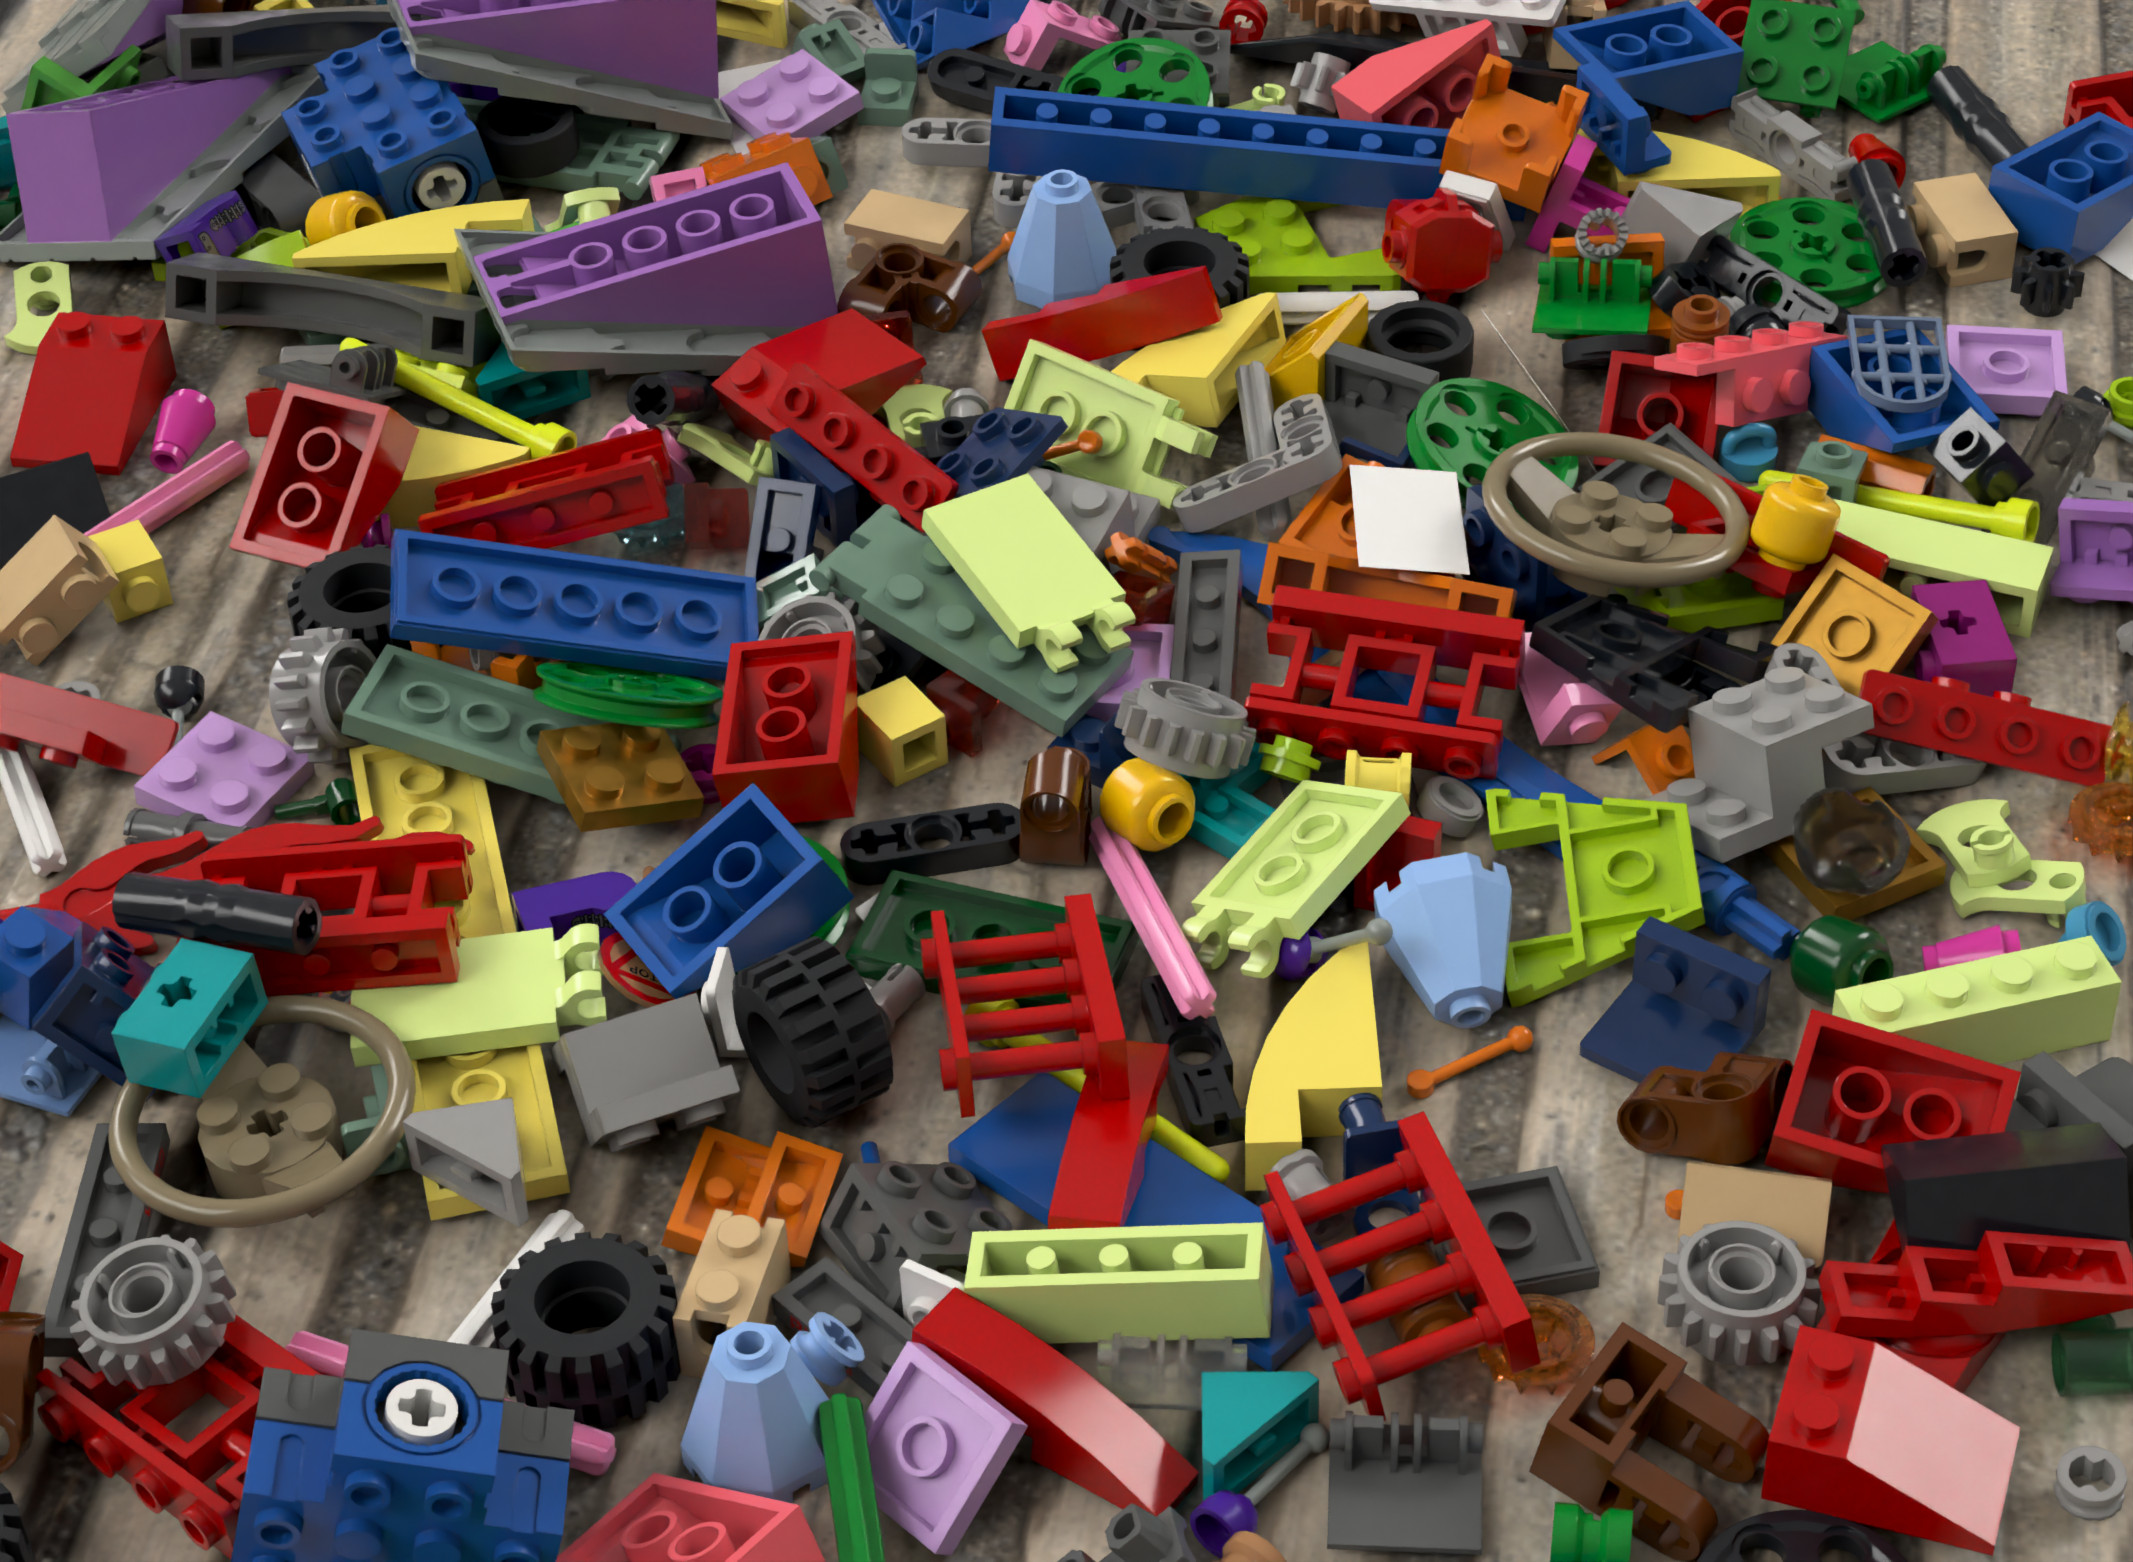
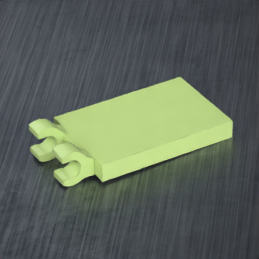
(1030, 569)
(1291, 872)
(505, 996)

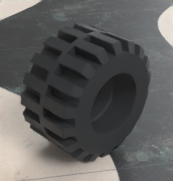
(1183, 249)
(347, 593)
(812, 1032)
(580, 1288)

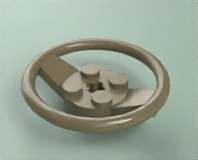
(1603, 536)
(270, 1131)

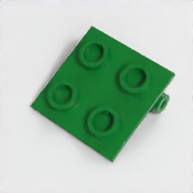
(1796, 53)
(1888, 82)
(1576, 309)

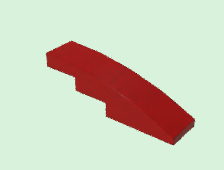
(1108, 322)
(1108, 1145)
(2001, 1287)
(1072, 1417)

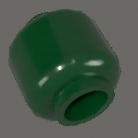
(1837, 955)

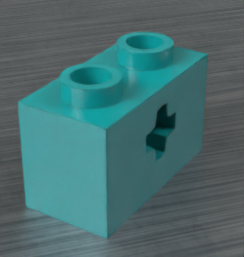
(190, 1017)

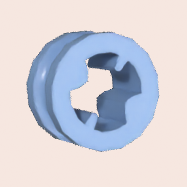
(828, 1348)

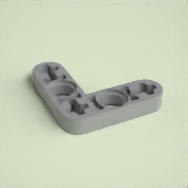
(966, 144)
(1304, 460)
(1867, 759)

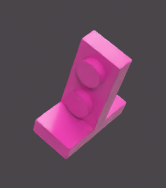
(1574, 197)

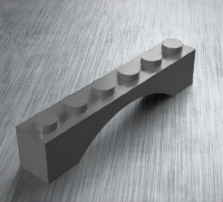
(255, 41)
(262, 294)

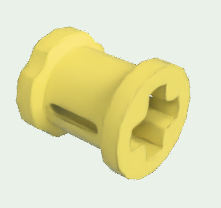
(1380, 773)

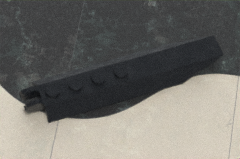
(1526, 77)

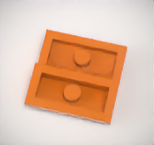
(754, 1181)

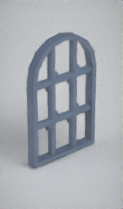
(1911, 347)

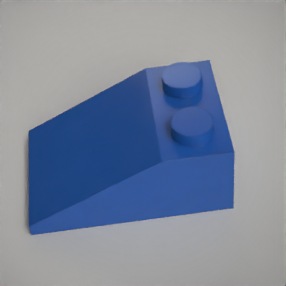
(1661, 56)
(2070, 187)
(1852, 418)
(732, 885)

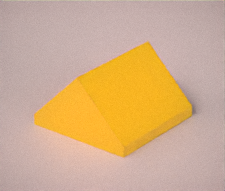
(1301, 361)

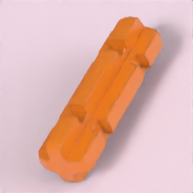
(1139, 558)

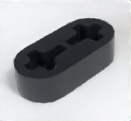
(1680, 282)

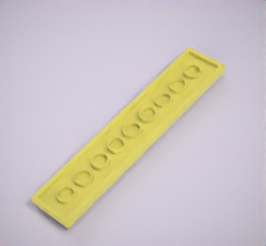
(429, 798)

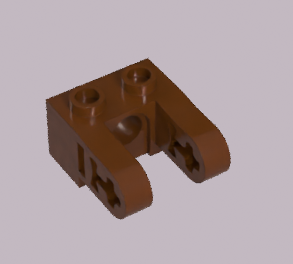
(1620, 1401)

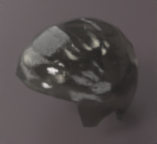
(1849, 843)

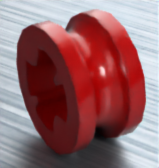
(1253, 10)

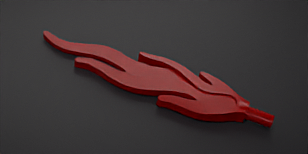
(91, 889)

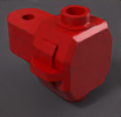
(1439, 244)

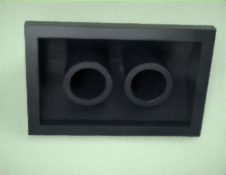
(36, 494)
(2012, 1181)

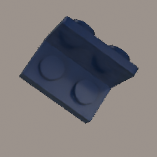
(1001, 448)
(843, 500)
(1503, 564)
(93, 998)
(1680, 1006)

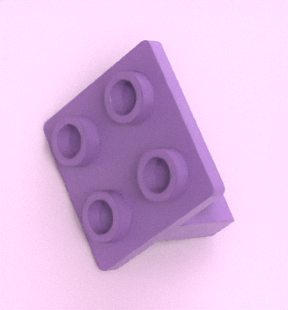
(2094, 551)

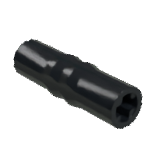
(1974, 116)
(1886, 223)
(672, 398)
(217, 913)

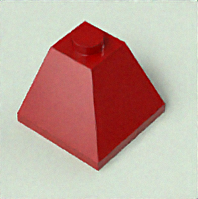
(1646, 399)

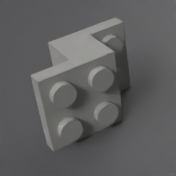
(1098, 509)
(1761, 758)
(645, 1073)

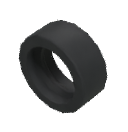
(533, 154)
(1429, 325)

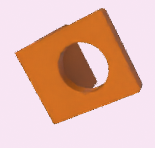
(1657, 755)

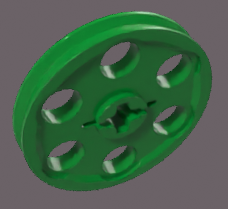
(1146, 82)
(1814, 251)
(1480, 435)
(628, 695)

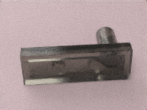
(2061, 455)

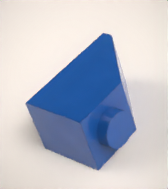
(33, 959)

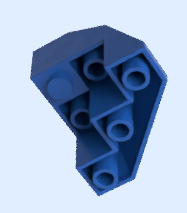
(947, 24)

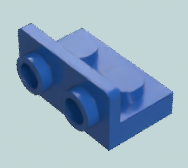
(1619, 123)

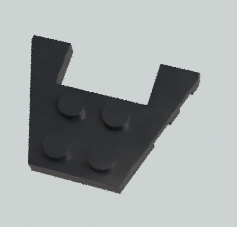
(1628, 650)

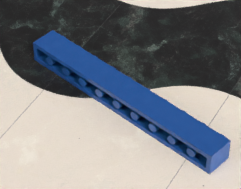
(1216, 149)

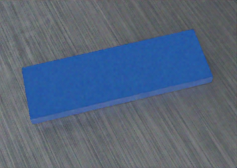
(568, 605)
(1019, 1156)

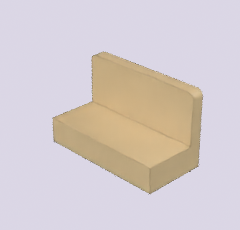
(1784, 1201)

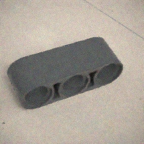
(276, 195)

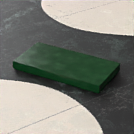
(903, 918)

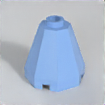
(1060, 242)
(1451, 934)
(756, 1417)

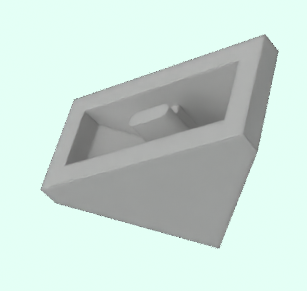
(1682, 217)
(472, 1153)

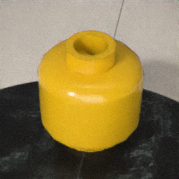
(341, 214)
(1795, 522)
(1147, 805)

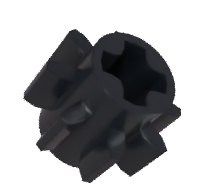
(2047, 282)

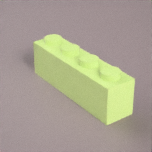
(1944, 553)
(1997, 1004)
(1127, 1281)

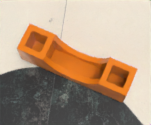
(1342, 575)

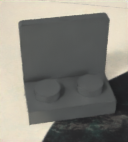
(902, 1214)

